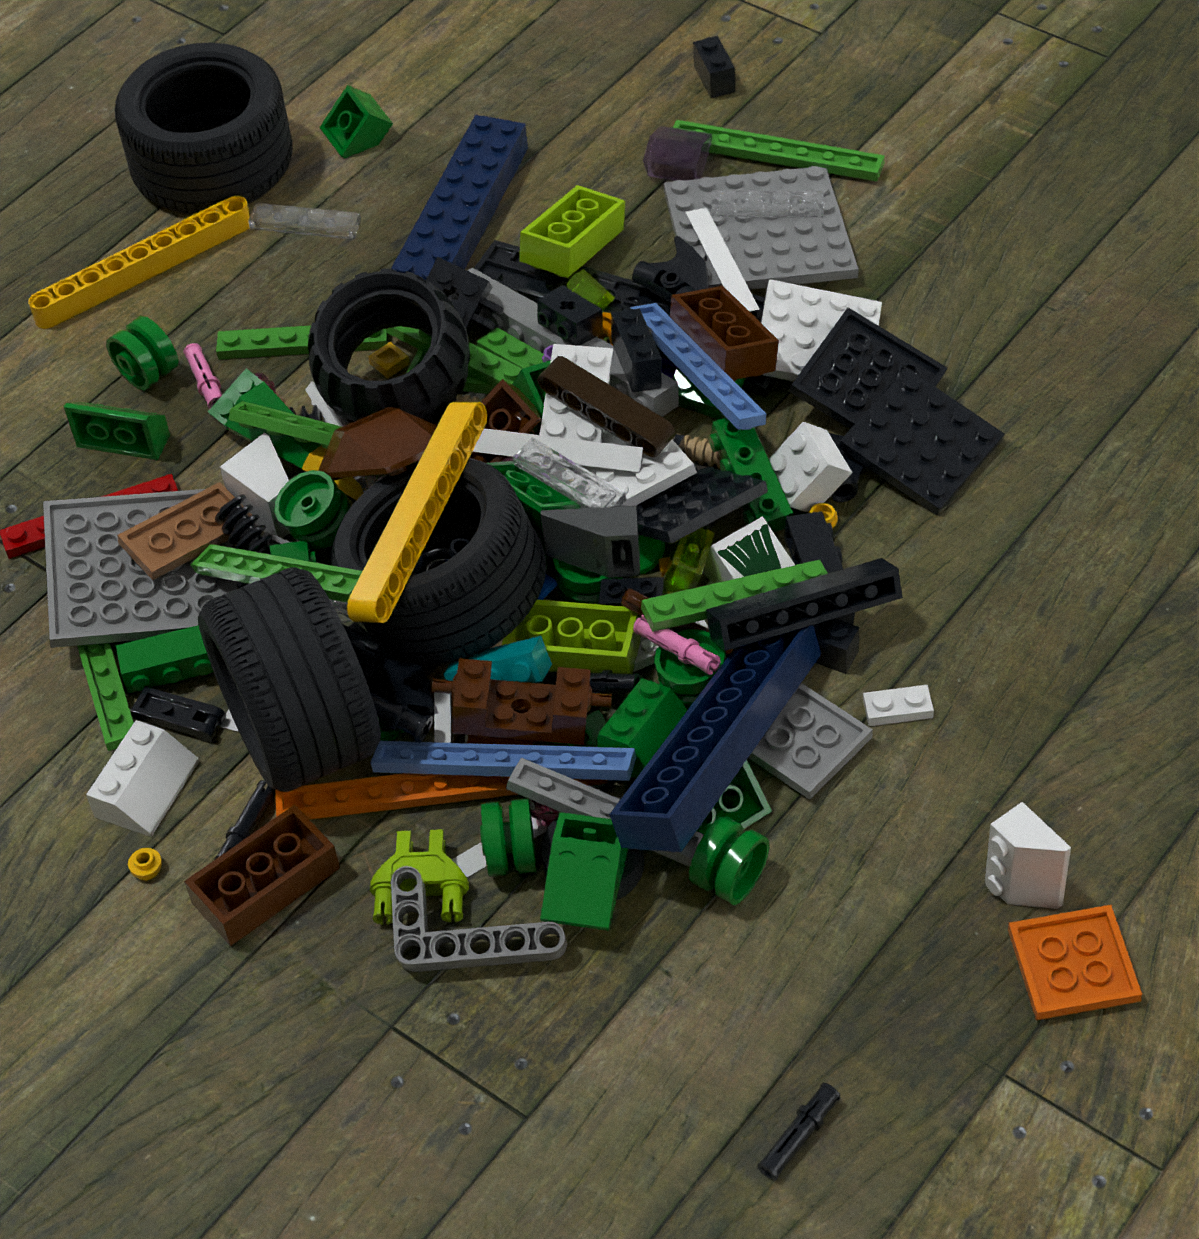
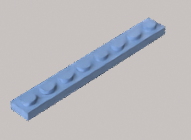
(702, 370)
(501, 759)

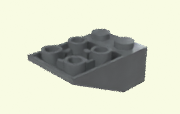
(594, 539)

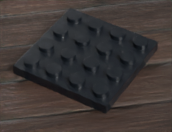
(857, 367)
(921, 441)
(695, 503)

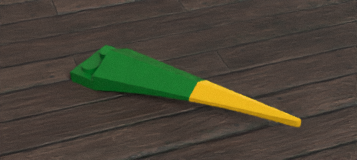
(302, 455)

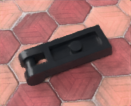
(178, 713)

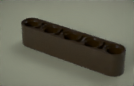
(606, 406)

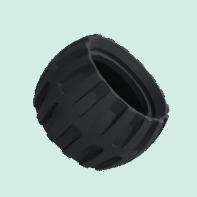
(378, 303)

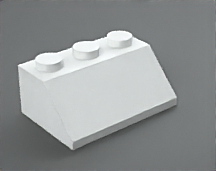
(141, 779)
(1026, 860)

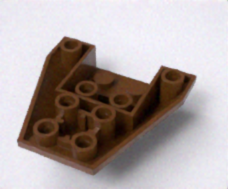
(377, 445)

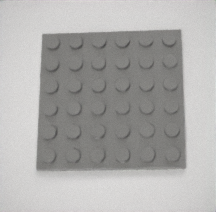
(769, 247)
(96, 585)

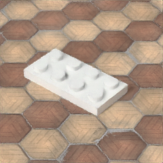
(558, 418)

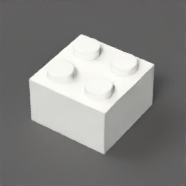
(809, 467)

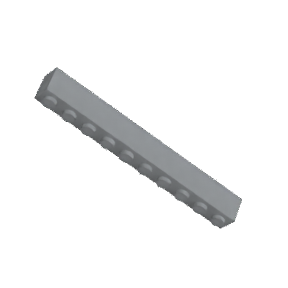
(521, 321)

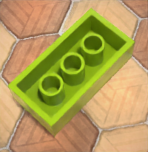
(572, 231)
(582, 635)

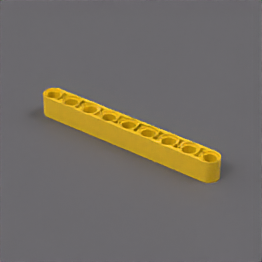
(139, 262)
(416, 513)

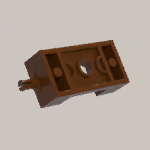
(488, 705)

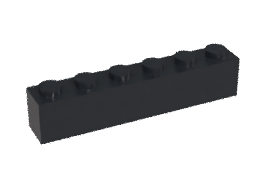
(803, 604)

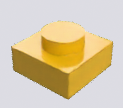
(389, 360)

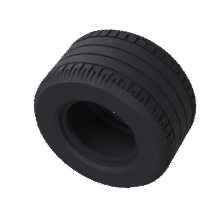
(203, 126)
(473, 595)
(290, 678)

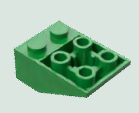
(583, 872)

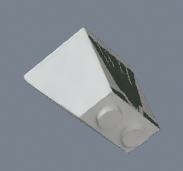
(746, 553)

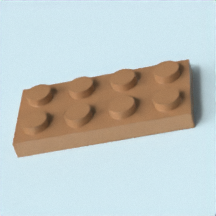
(177, 532)

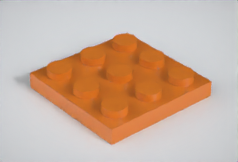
(1074, 962)

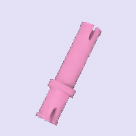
(195, 359)
(685, 649)

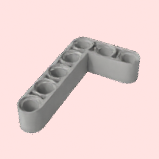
(462, 938)

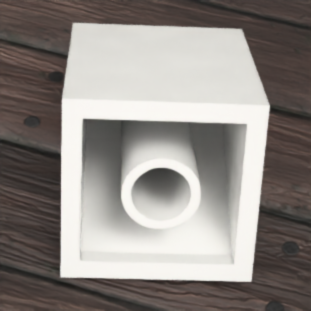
(260, 477)

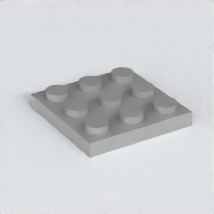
(809, 742)

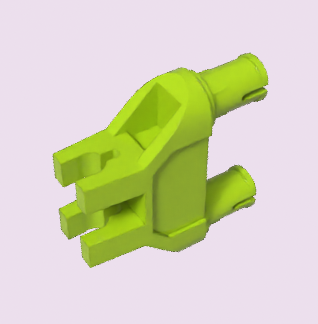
(437, 870)

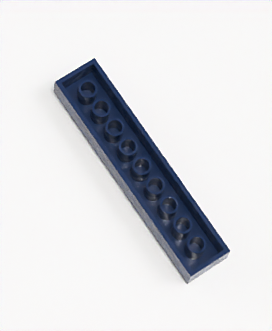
(465, 196)
(712, 742)

